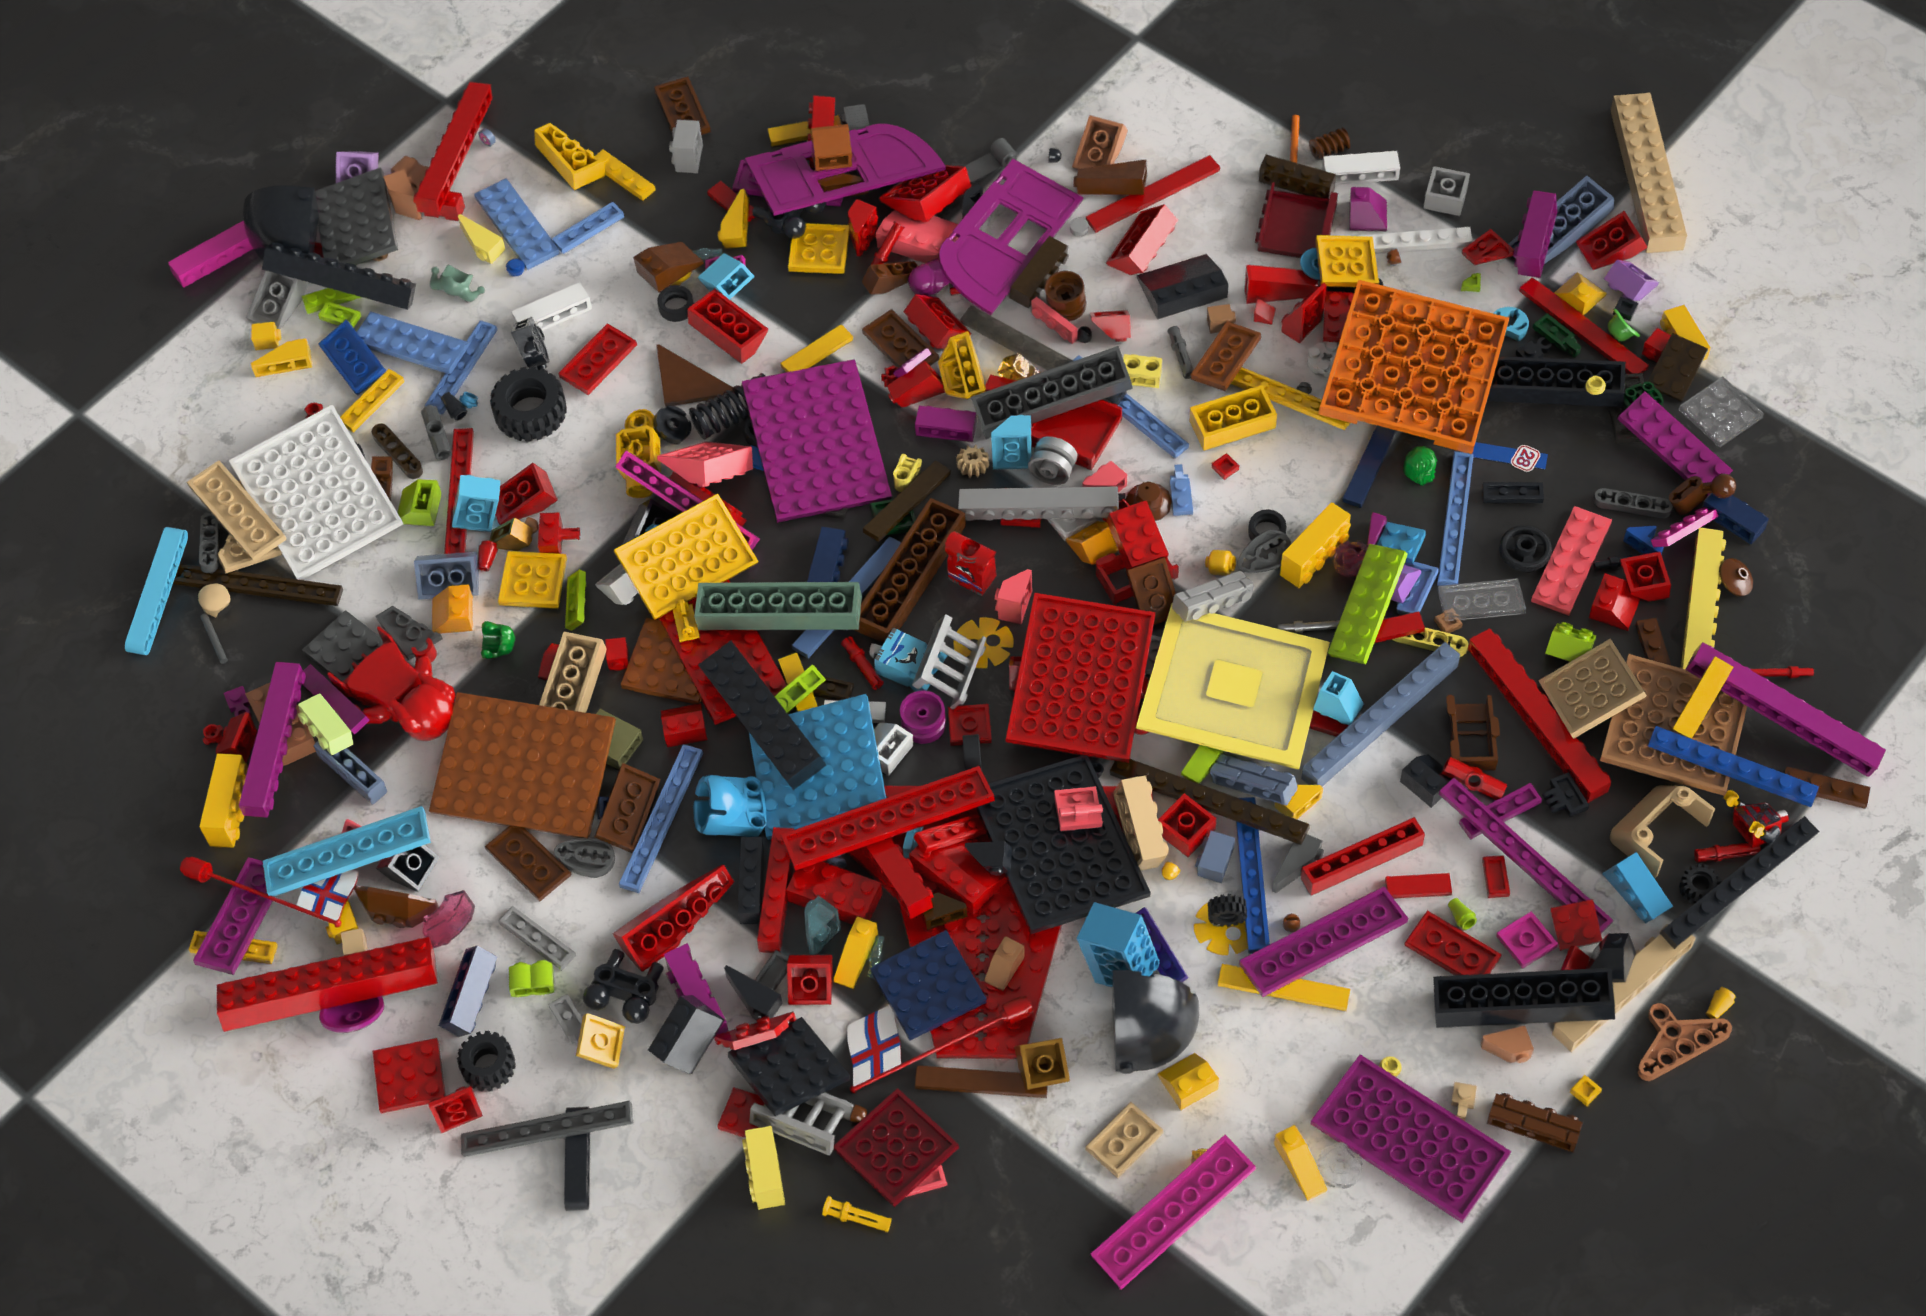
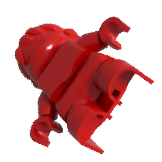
(400, 691)

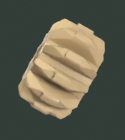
(972, 461)

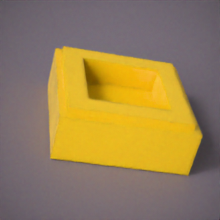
(1585, 1090)

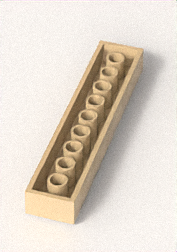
(1648, 173)

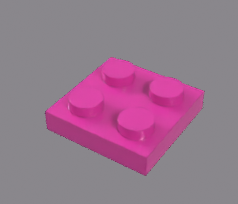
(1527, 940)

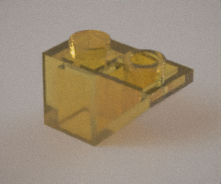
(1017, 367)

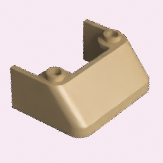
(1632, 832)

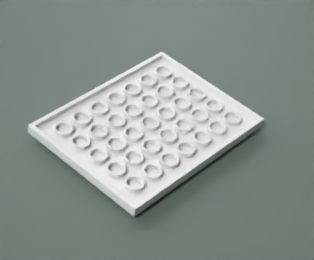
(317, 492)

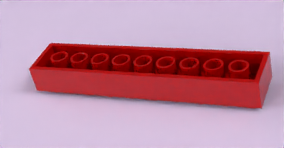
(326, 984)

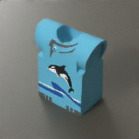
(901, 658)

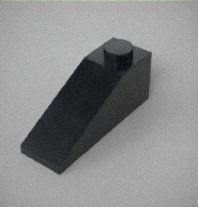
(756, 997)

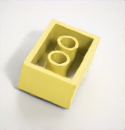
(763, 1168)

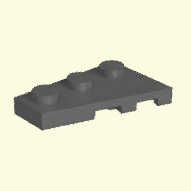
(406, 631)

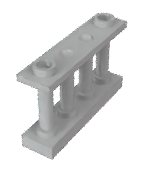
(930, 661)
(803, 1131)

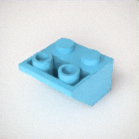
(726, 276)
(1339, 699)

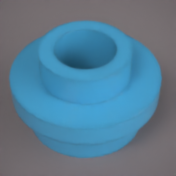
(469, 399)

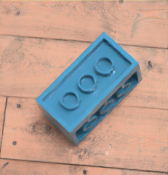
(1116, 941)

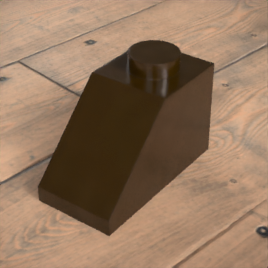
(944, 911)

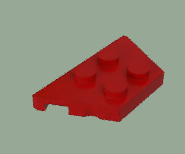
(751, 1034)

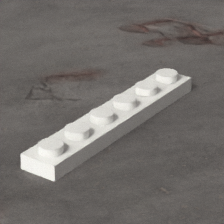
(1421, 240)

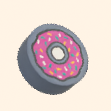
(487, 137)

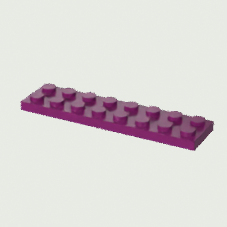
(1323, 941)

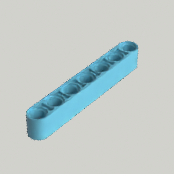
(156, 591)

